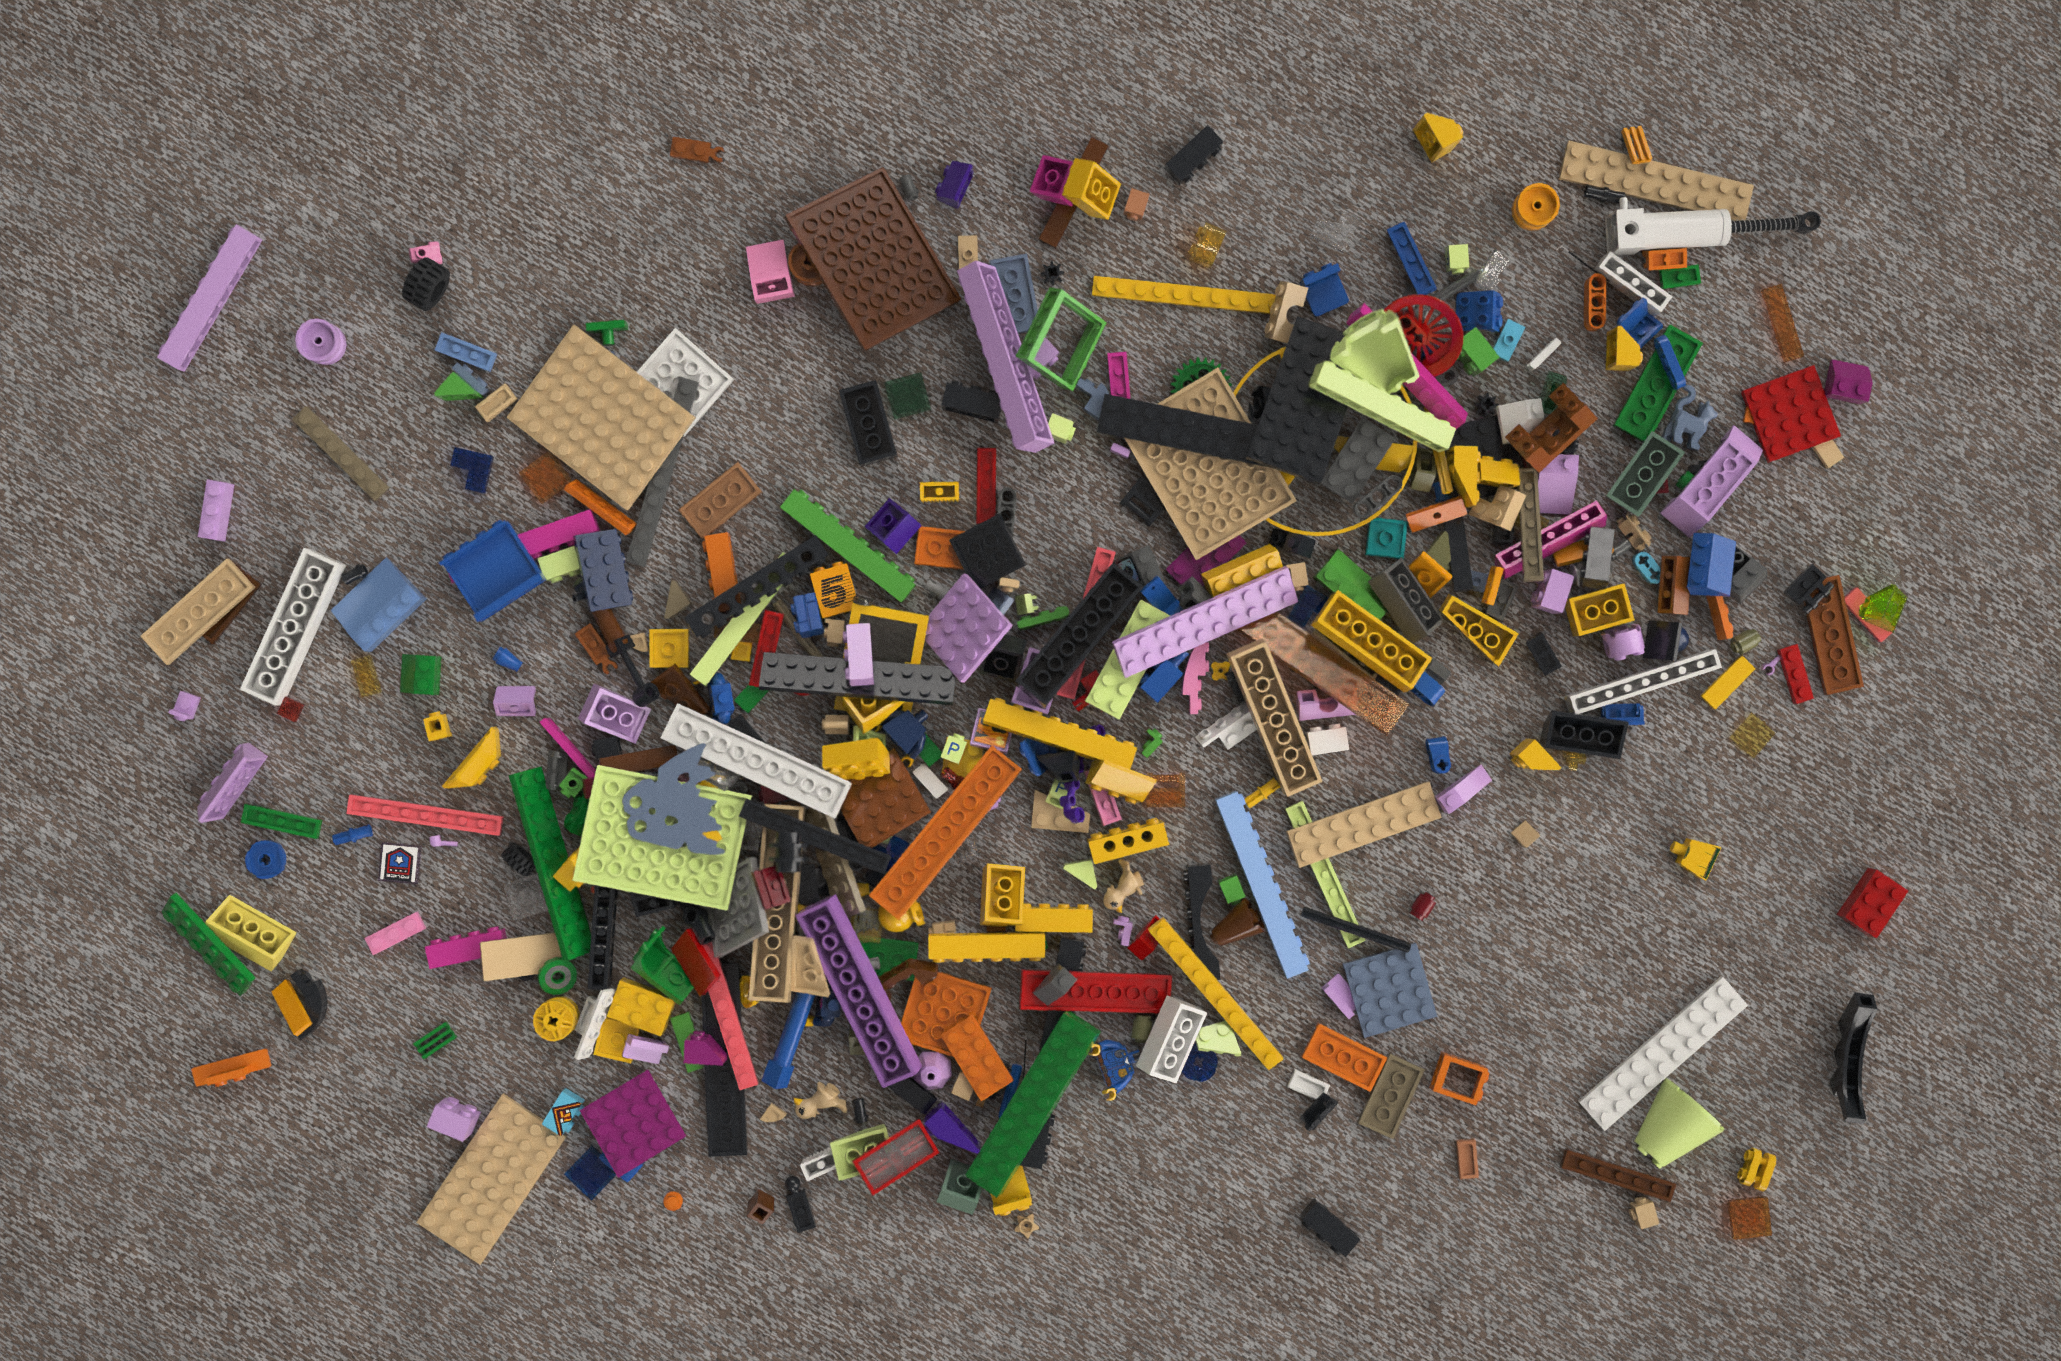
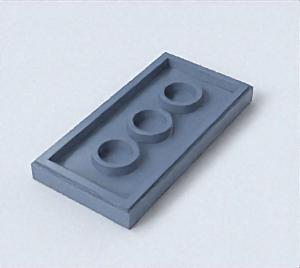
(1018, 289)

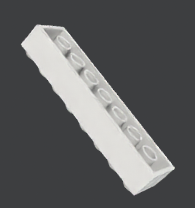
(293, 626)

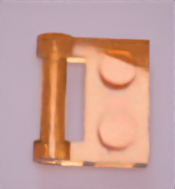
(1167, 796)

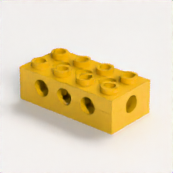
(1157, 839)

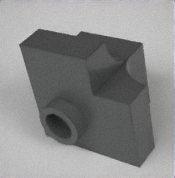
(1192, 593)

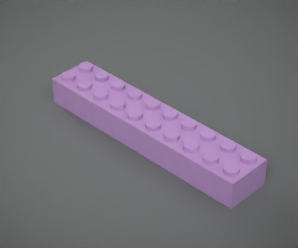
(1000, 345)

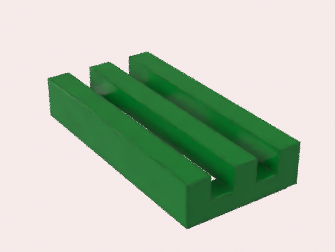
(422, 1049)

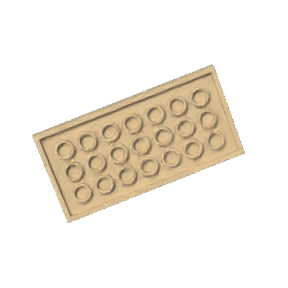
(491, 1179)

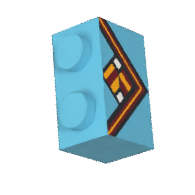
(563, 1112)

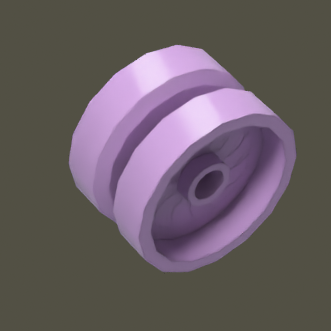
(320, 341)

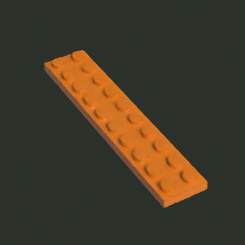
(945, 832)

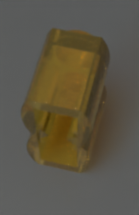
(1207, 246)

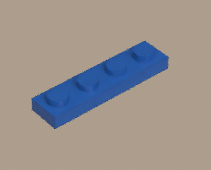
(1411, 259)

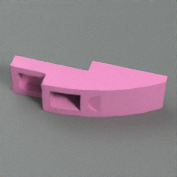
(1195, 666)

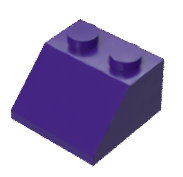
(955, 183)
(893, 525)

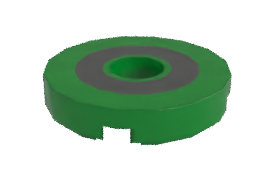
(560, 985)

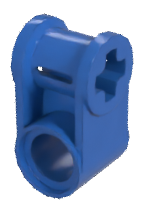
(1438, 752)

